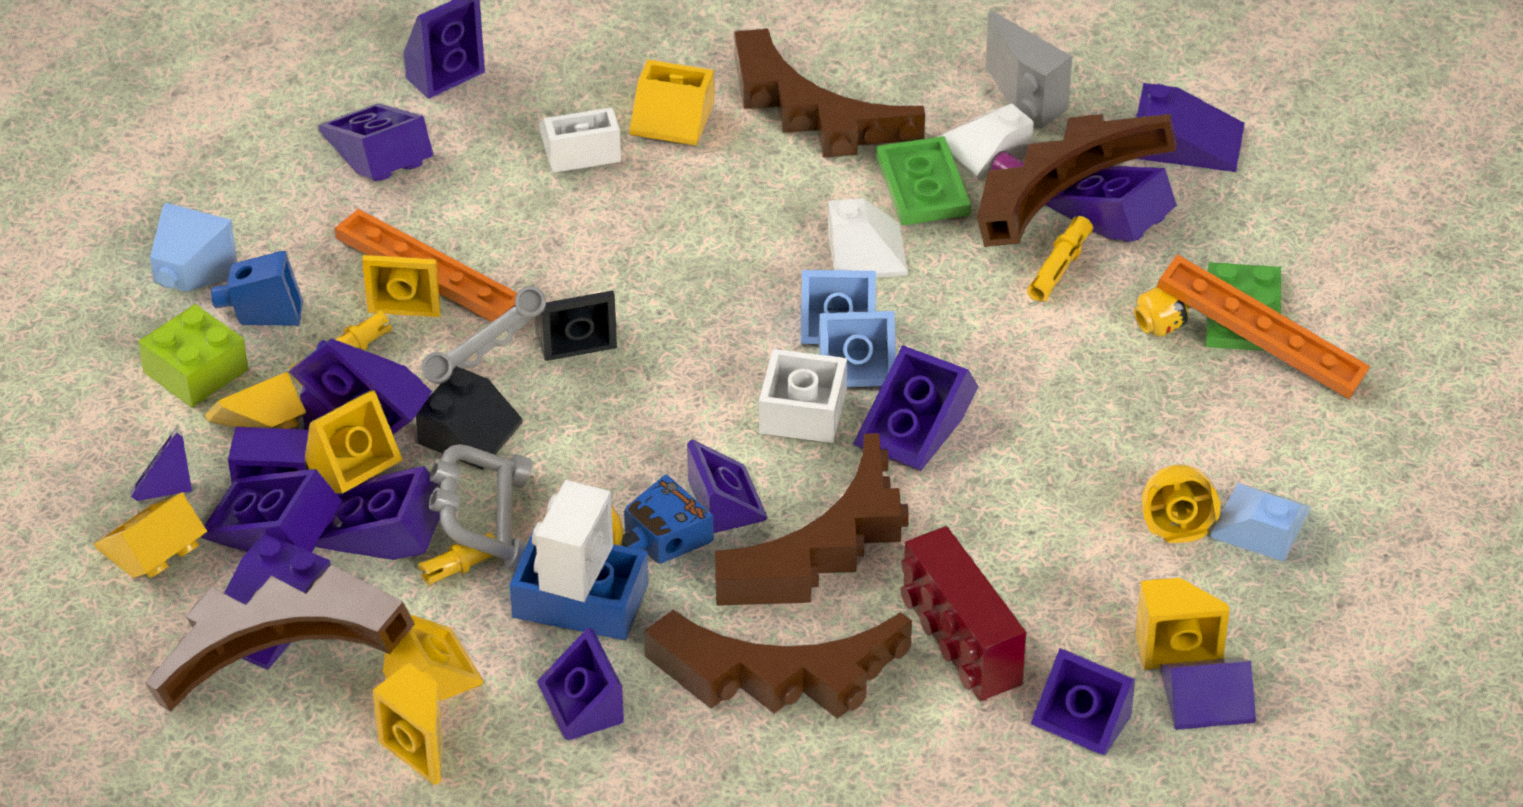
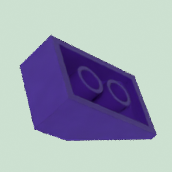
(445, 47)
(1202, 132)
(379, 140)
(1119, 200)
(343, 372)
(918, 407)
(283, 505)
(384, 517)
(276, 559)

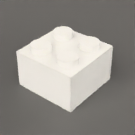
(802, 395)
(573, 540)

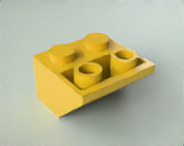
(672, 102)

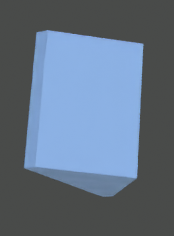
(833, 293)
(863, 339)

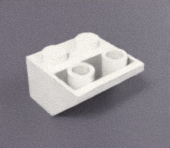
(581, 139)

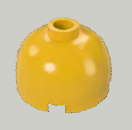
(1182, 497)

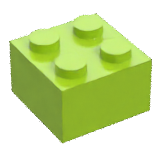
(193, 355)

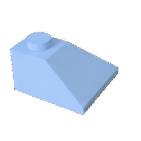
(191, 248)
(1260, 521)

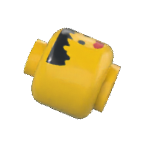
(1160, 312)

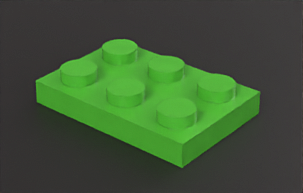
(923, 180)
(1254, 280)

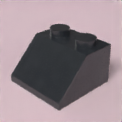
(577, 326)
(467, 413)

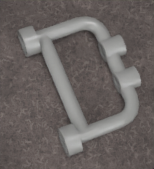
(529, 304)
(446, 501)

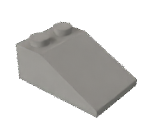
(1028, 70)

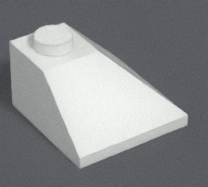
(984, 137)
(865, 238)

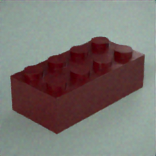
(963, 613)

